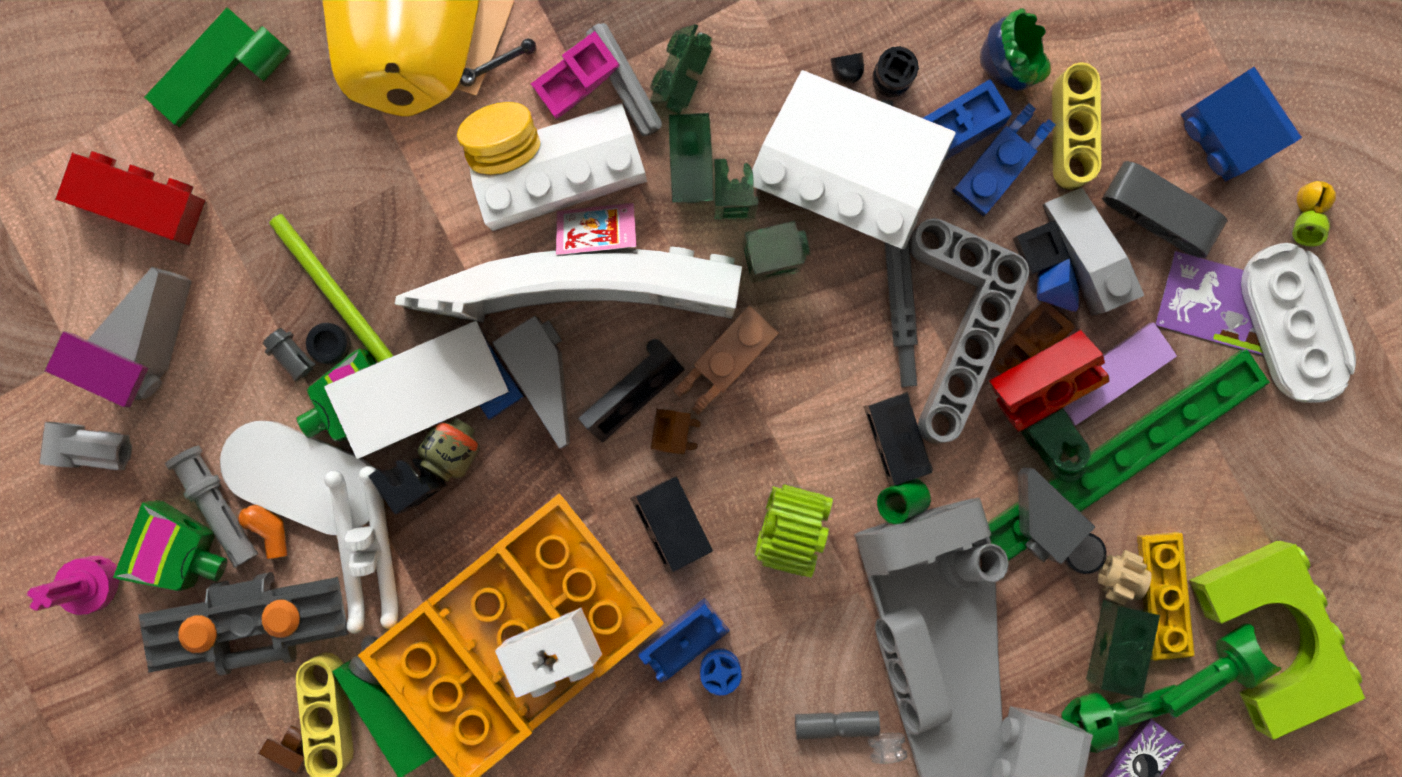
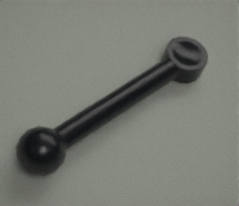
(469, 76)

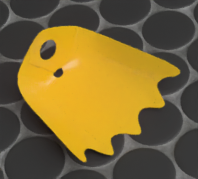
(420, 36)

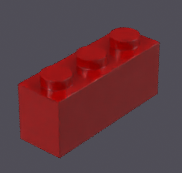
(131, 196)

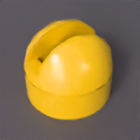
(1310, 194)

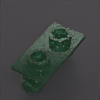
(685, 54)

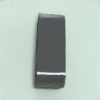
(1164, 209)

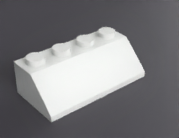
(572, 165)

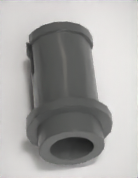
(288, 354)

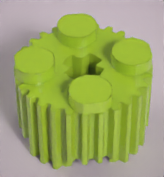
(793, 530)

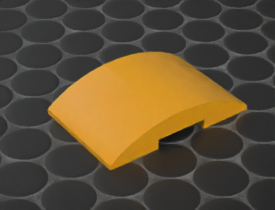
(443, 654)

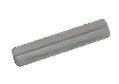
(628, 86)

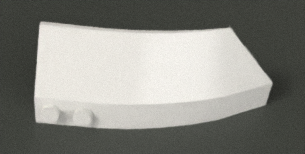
(602, 275)

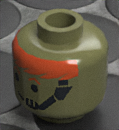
(448, 449)

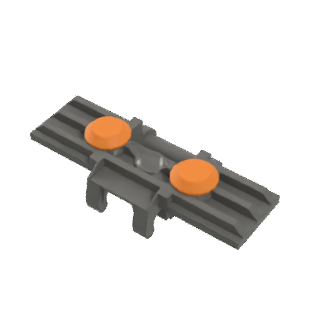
(243, 610)

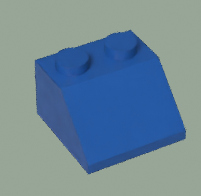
(1240, 125)

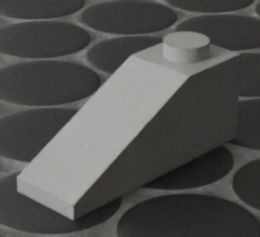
(1095, 254)
(538, 368)

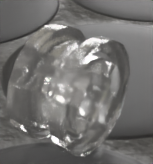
(887, 748)

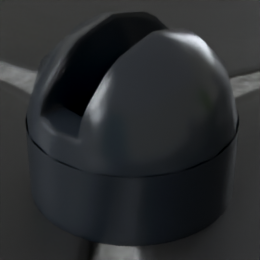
(848, 68)

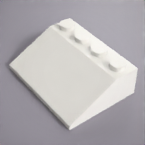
(852, 159)

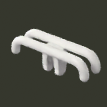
(363, 550)

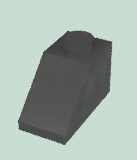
(1048, 519)

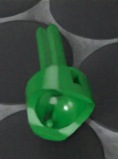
(1238, 660)
(1106, 719)

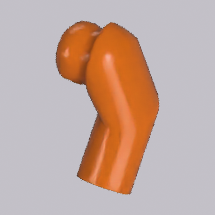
(267, 526)

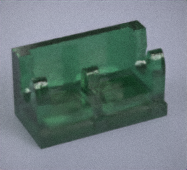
(731, 198)

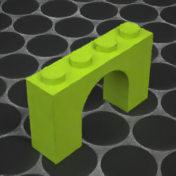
(1321, 675)

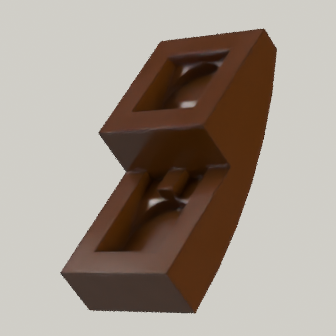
(1035, 333)

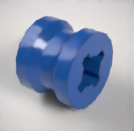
(722, 679)

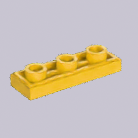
(1167, 565)

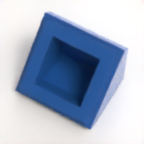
(1059, 286)

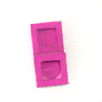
(575, 76)

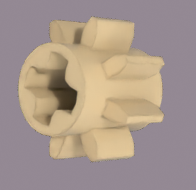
(1124, 577)

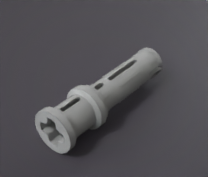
(204, 490)

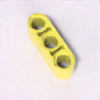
(1087, 110)
(314, 732)

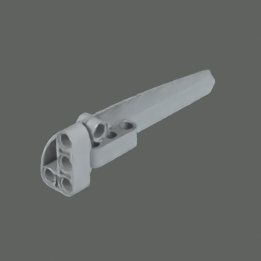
(941, 633)

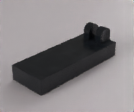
(632, 391)

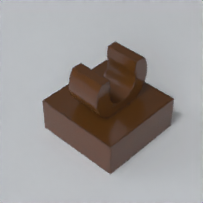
(671, 431)
(286, 753)

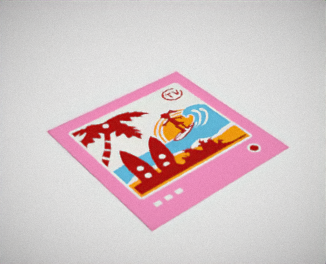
(595, 229)

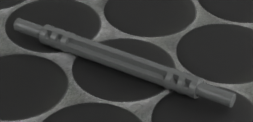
(902, 307)

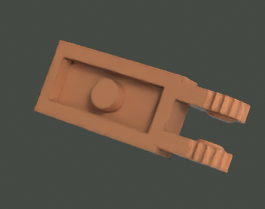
(729, 356)

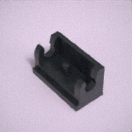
(898, 439)
(403, 487)
(671, 524)

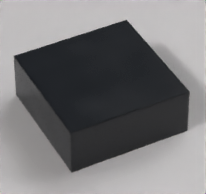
(1042, 247)

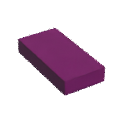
(96, 369)

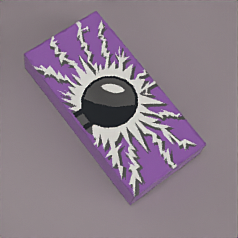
(1145, 753)

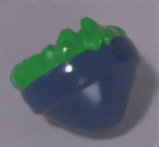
(1015, 51)

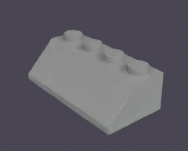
(1041, 746)

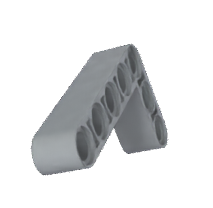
(973, 325)

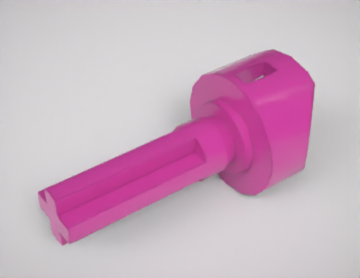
(78, 587)

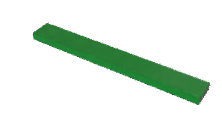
(1146, 441)

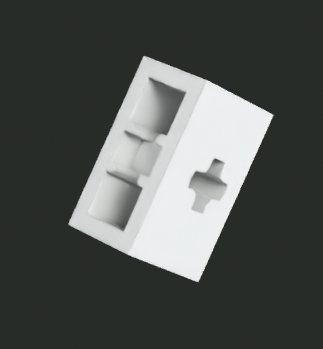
(565, 636)

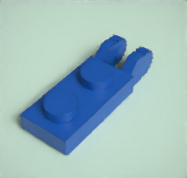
(1001, 163)

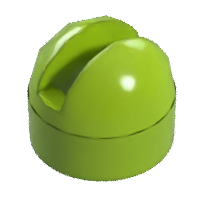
(1319, 232)

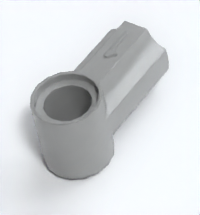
(75, 446)

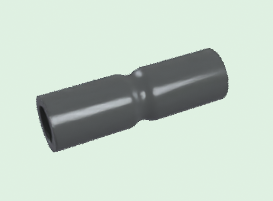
(832, 725)

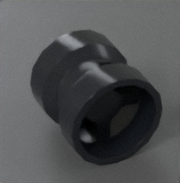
(891, 79)

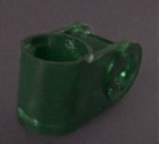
(1053, 438)

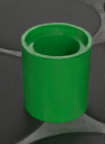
(262, 53)
(894, 509)

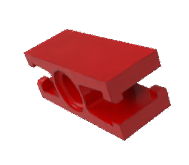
(1050, 380)

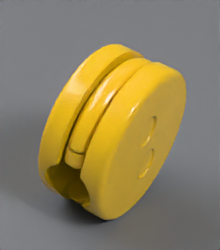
(498, 138)

